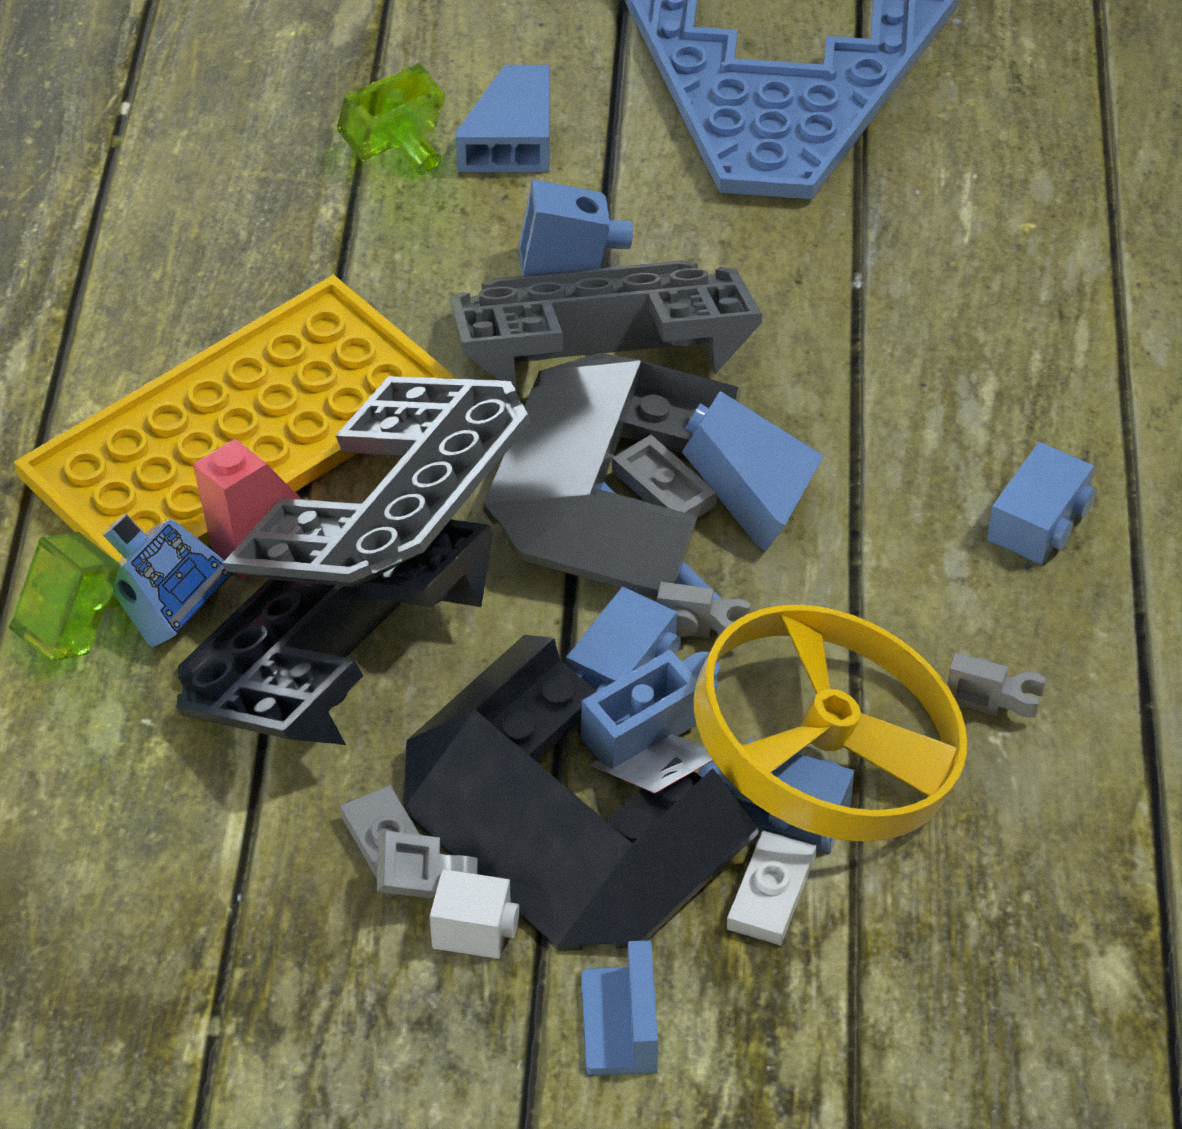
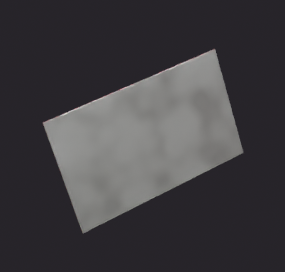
(645, 767)

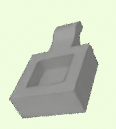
(698, 610)
(985, 688)
(414, 864)

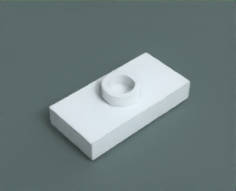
(771, 887)

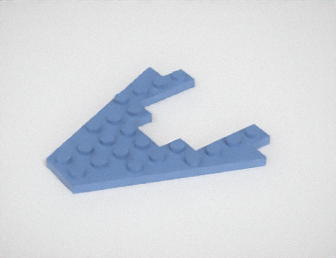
(777, 122)

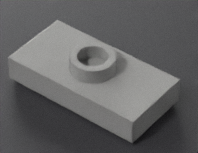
(371, 817)

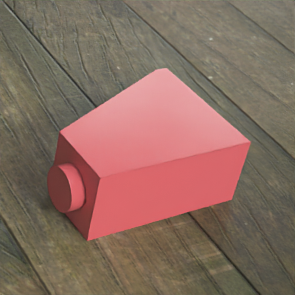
(236, 494)

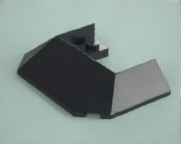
(286, 648)
(568, 869)

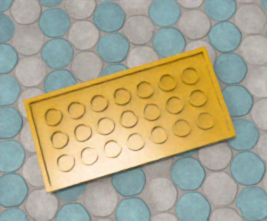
(271, 385)

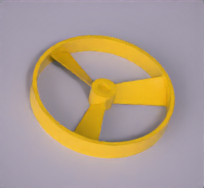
(837, 723)

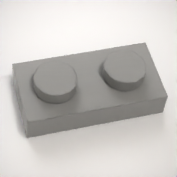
(663, 478)

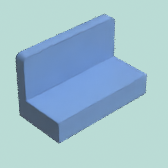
(621, 1015)

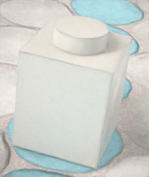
(472, 914)

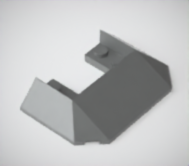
(604, 313)
(448, 443)
(554, 472)

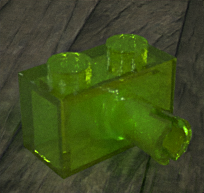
(394, 115)
(65, 596)

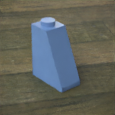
(509, 124)
(750, 465)

